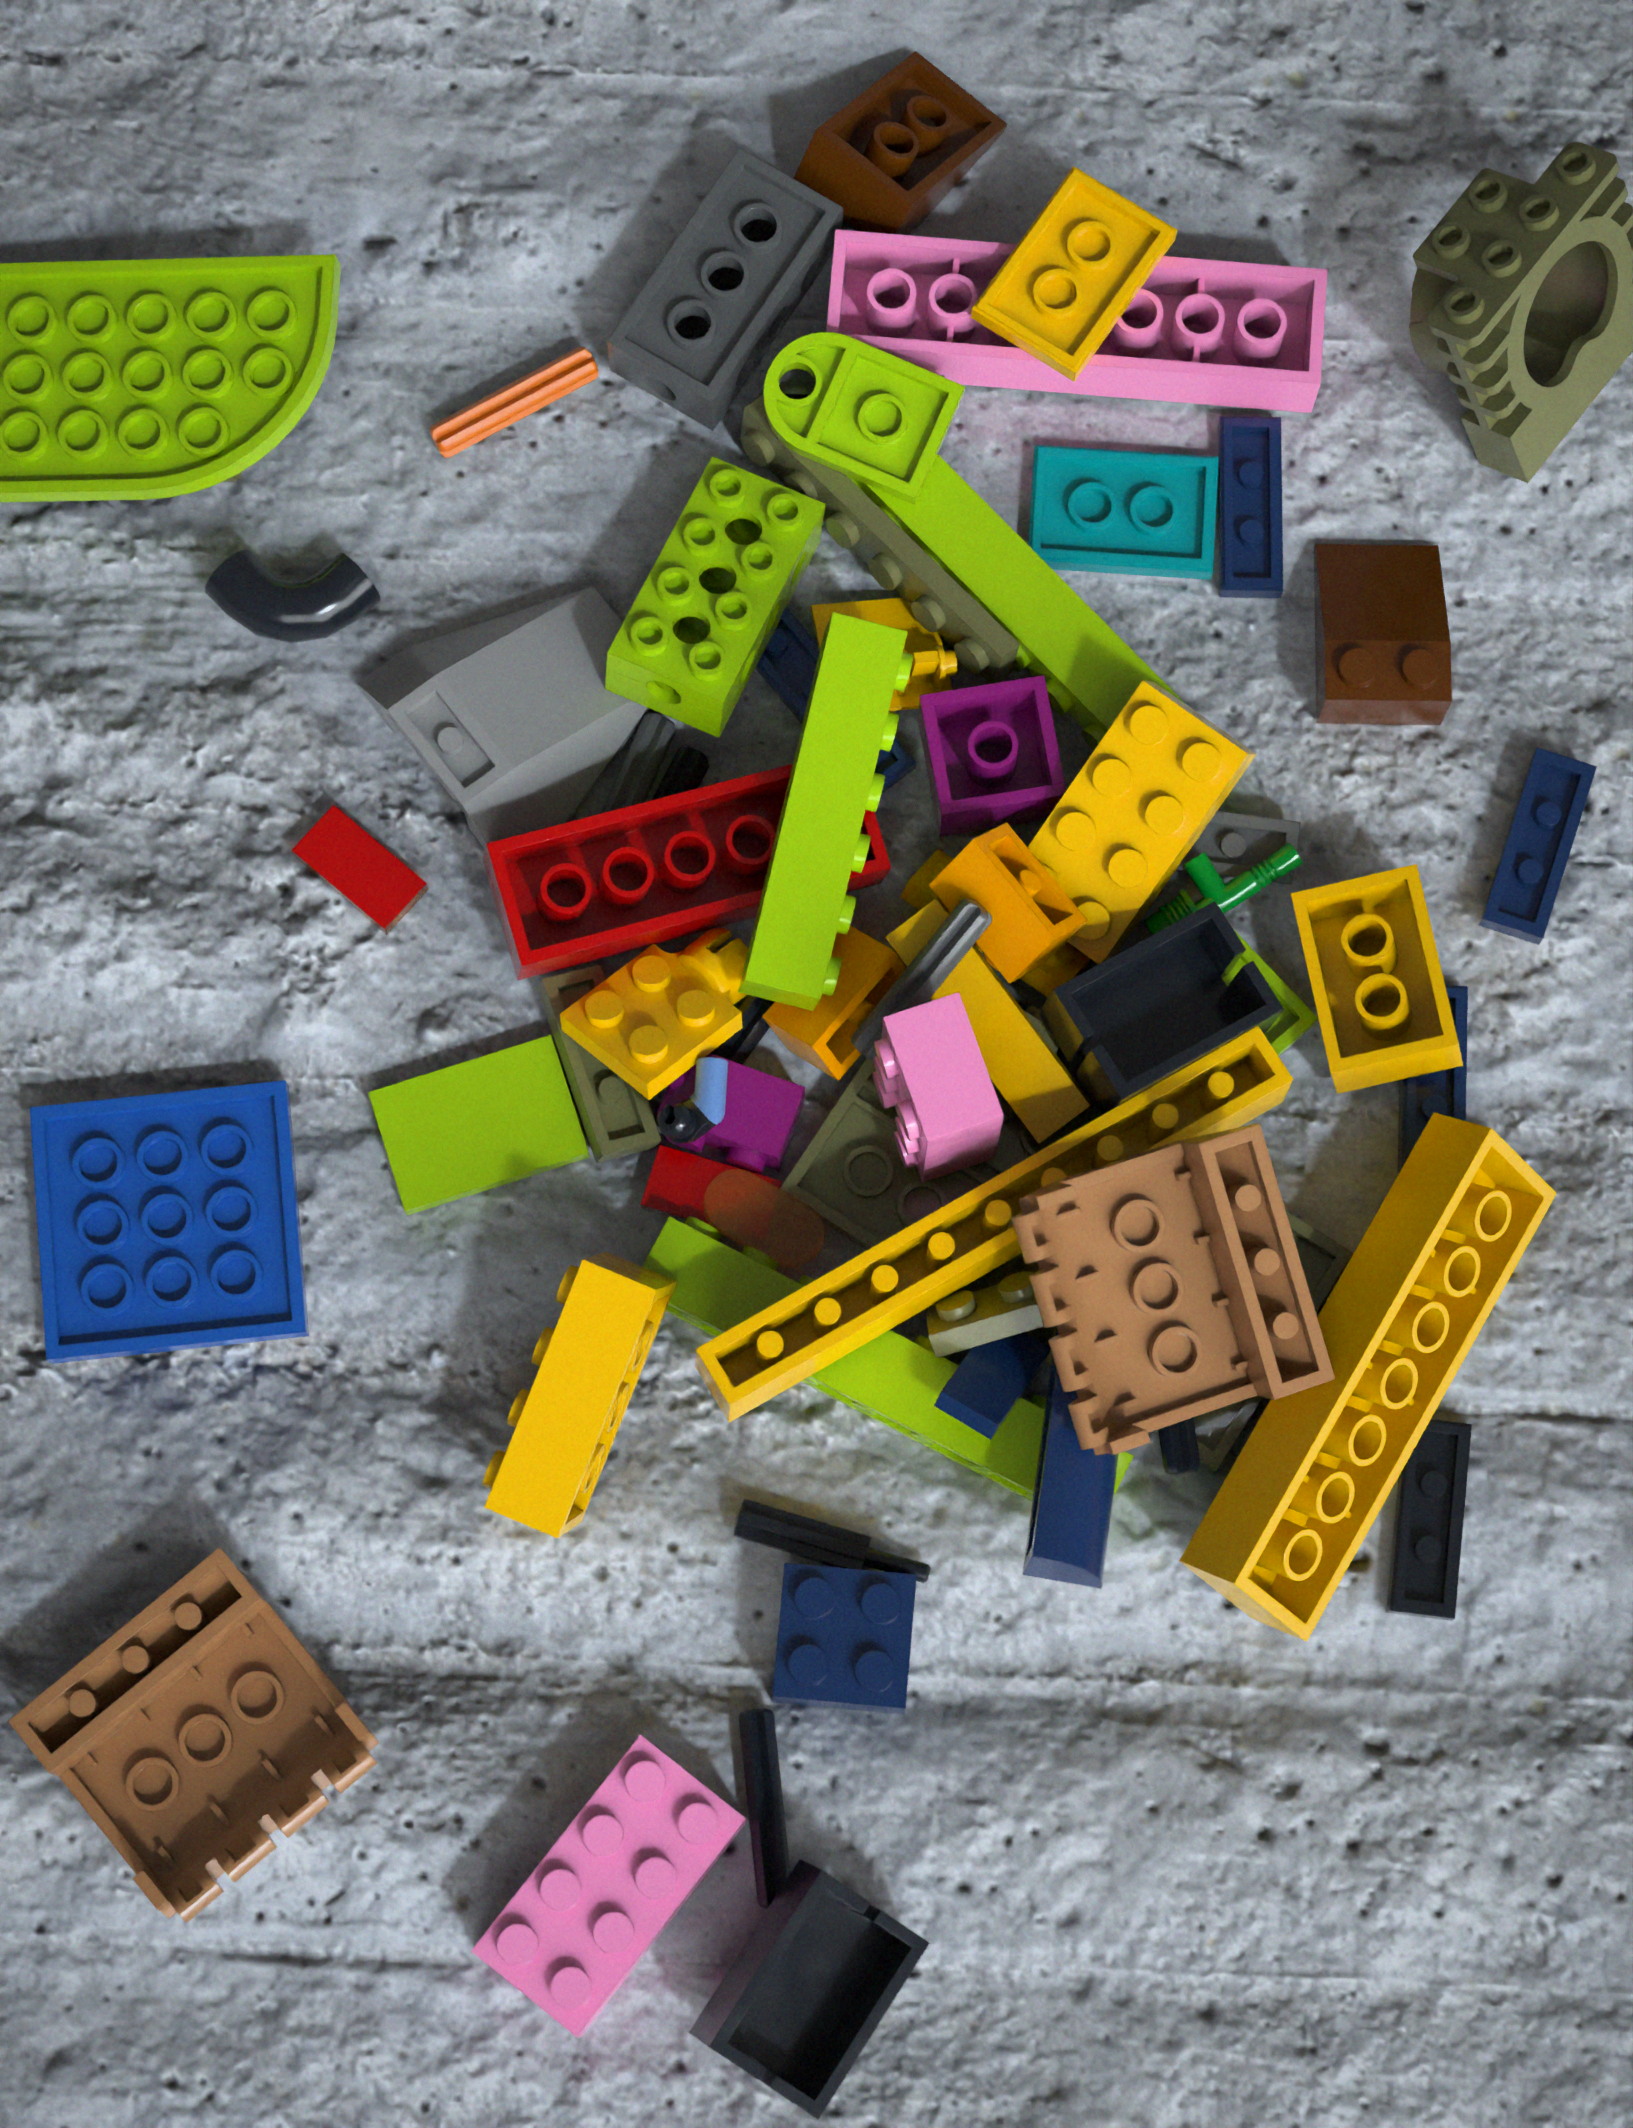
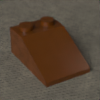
(898, 148)
(1381, 635)

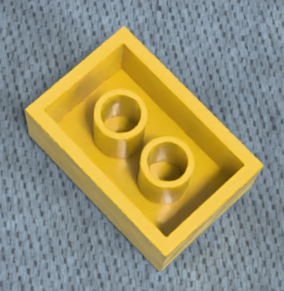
(1376, 979)

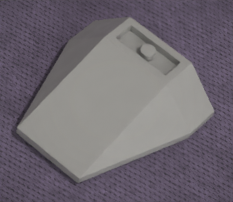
(512, 712)

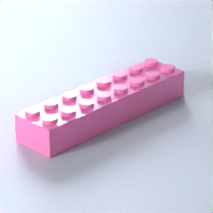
(1187, 336)

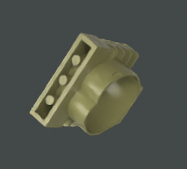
(1528, 302)

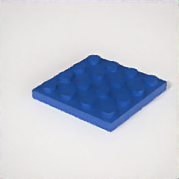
(168, 1222)

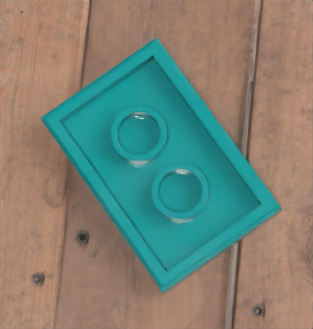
(1124, 511)

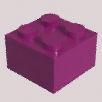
(991, 755)

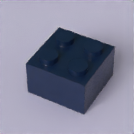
(844, 1638)

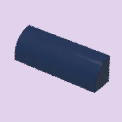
(1069, 1499)

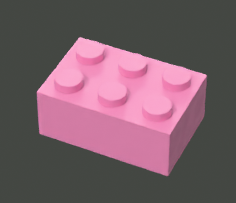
(939, 1088)

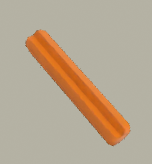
(514, 402)

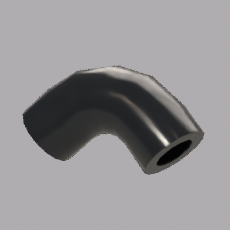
(288, 608)

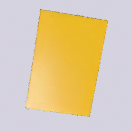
(1073, 273)

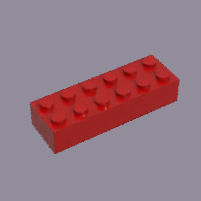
(645, 872)

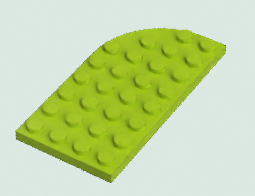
(156, 370)

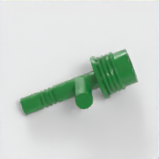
(1225, 894)

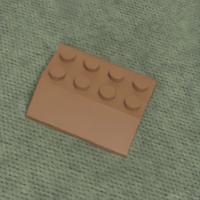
(1171, 1287)
(198, 1736)

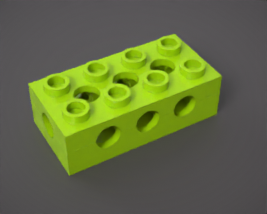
(714, 597)

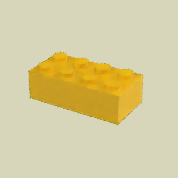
(1136, 813)
(578, 1394)

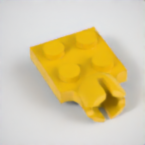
(662, 1011)

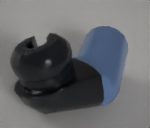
(701, 1110)

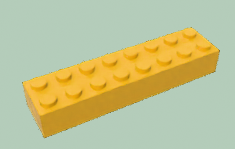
(1394, 1342)

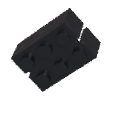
(1158, 1007)
(809, 1988)

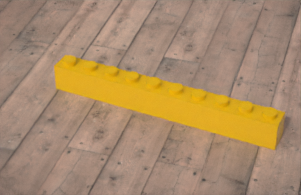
(975, 1230)

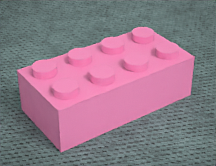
(609, 1886)

